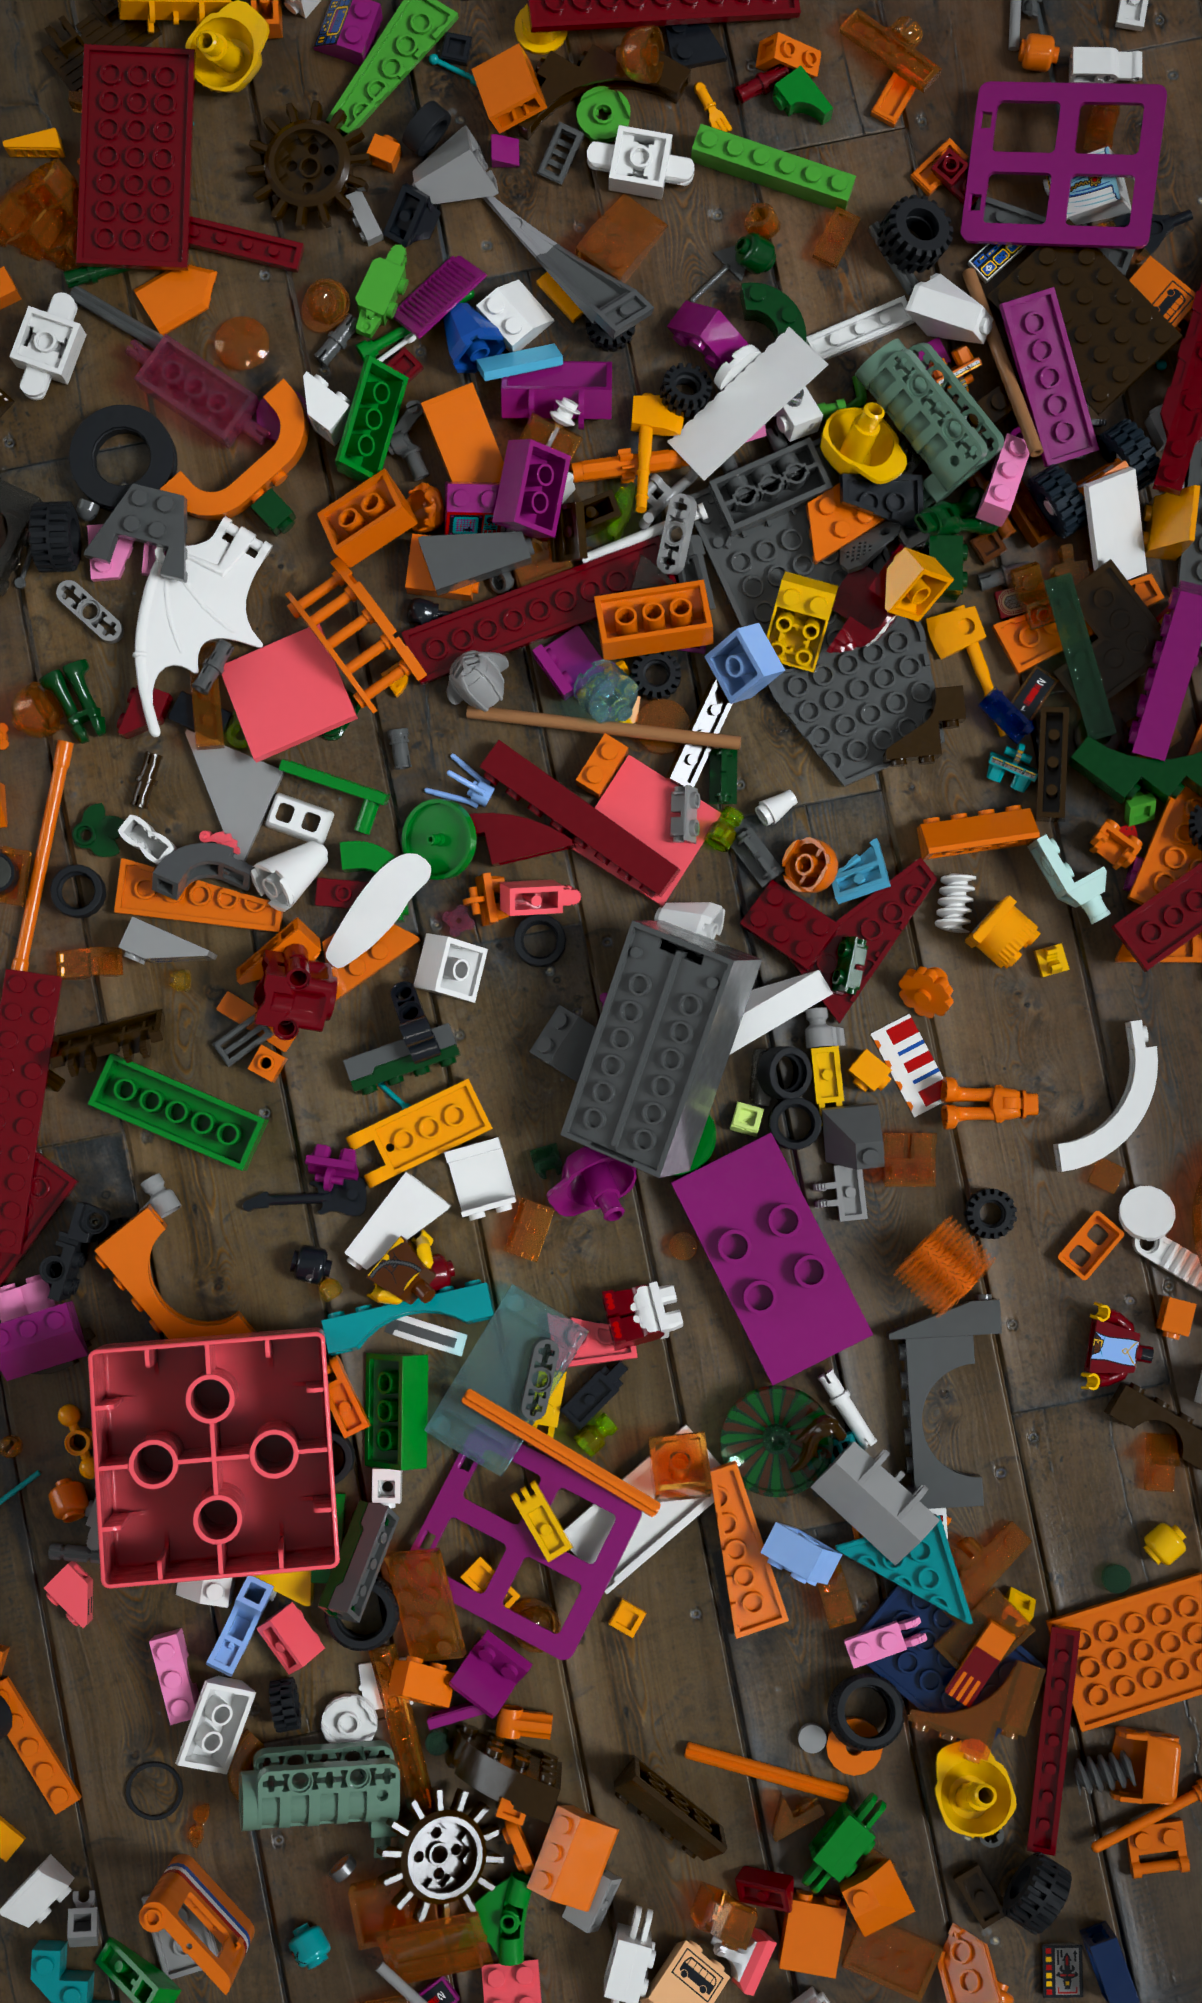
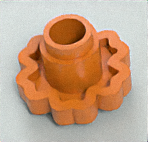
(926, 991)

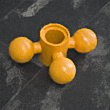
(69, 1416)

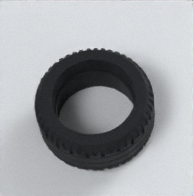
(370, 1641)
(894, 1706)

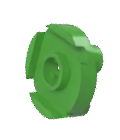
(609, 101)

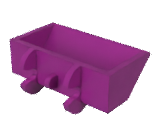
(580, 381)

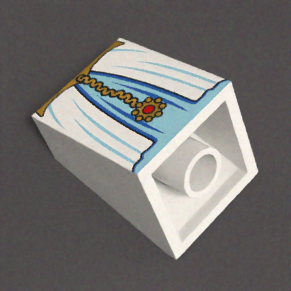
(1095, 197)

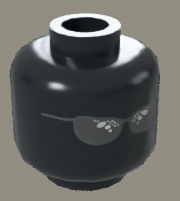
(310, 1264)

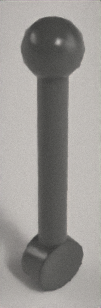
(20, 581)

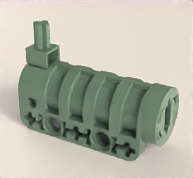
(930, 416)
(322, 1790)

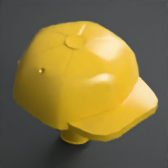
(229, 47)
(863, 444)
(971, 1795)

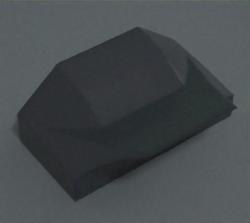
(411, 217)

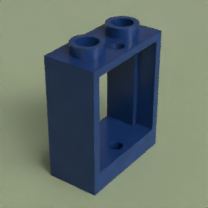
(1109, 1964)

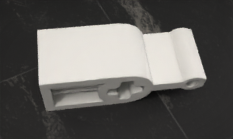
(1104, 65)

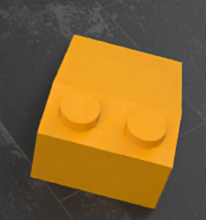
(1170, 523)

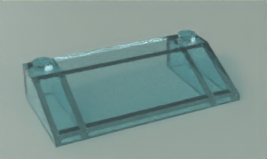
(498, 1373)

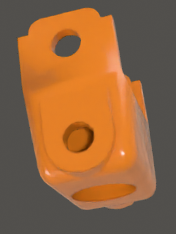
(1154, 1764)

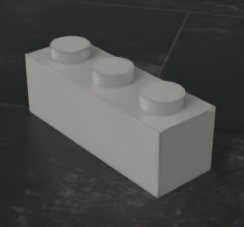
(364, 219)

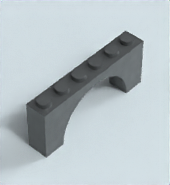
(924, 1365)

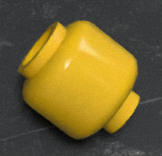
(1165, 1544)

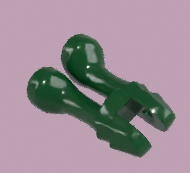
(76, 675)

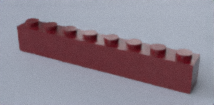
(579, 818)

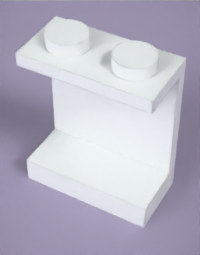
(481, 1178)

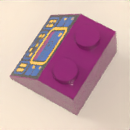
(349, 29)

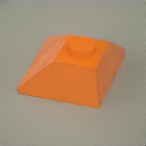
(876, 1897)

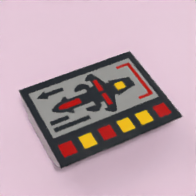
(1062, 1970)

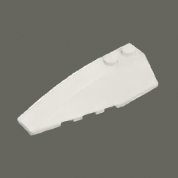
(778, 1003)

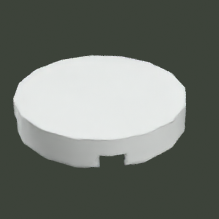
(742, 358)
(1146, 1213)
(349, 1719)

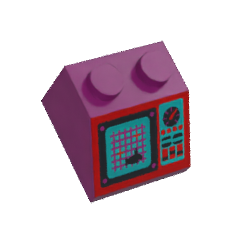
(470, 507)

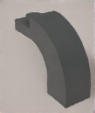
(199, 862)

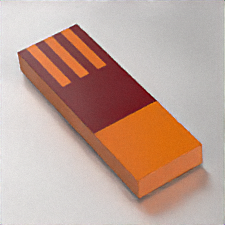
(980, 1663)

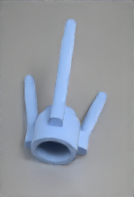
(479, 791)

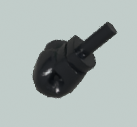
(423, 611)

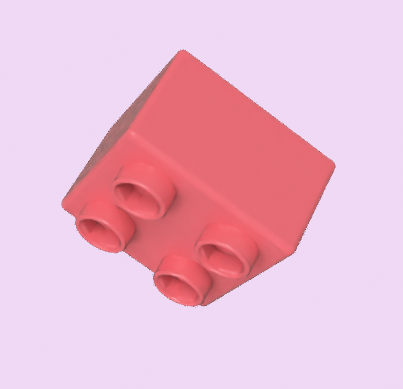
(213, 1457)

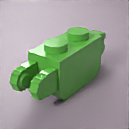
(381, 290)

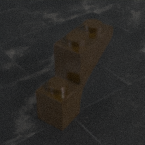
(925, 741)

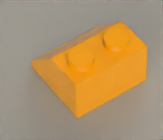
(914, 584)

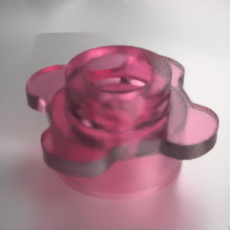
(457, 928)

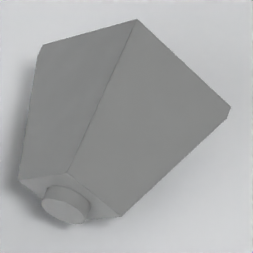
(456, 171)

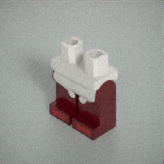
(639, 1314)

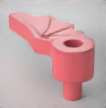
(220, 838)

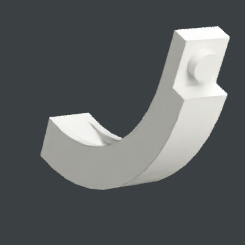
(1126, 1115)

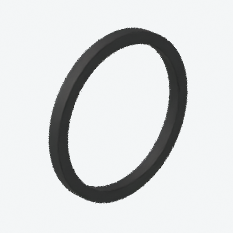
(128, 1791)

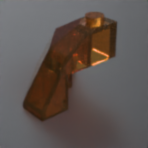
(43, 215)

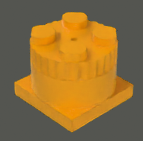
(1003, 933)

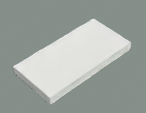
(1116, 522)

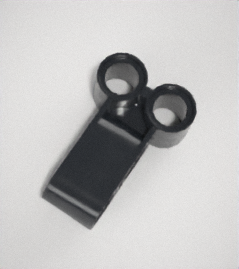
(414, 1023)

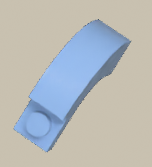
(240, 1625)

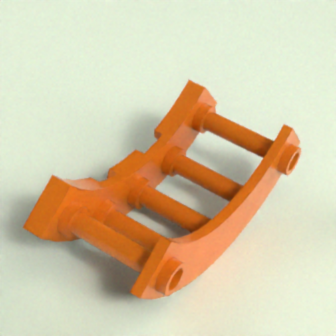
(370, 614)

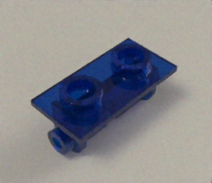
(1006, 715)

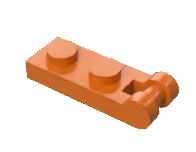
(344, 1401)

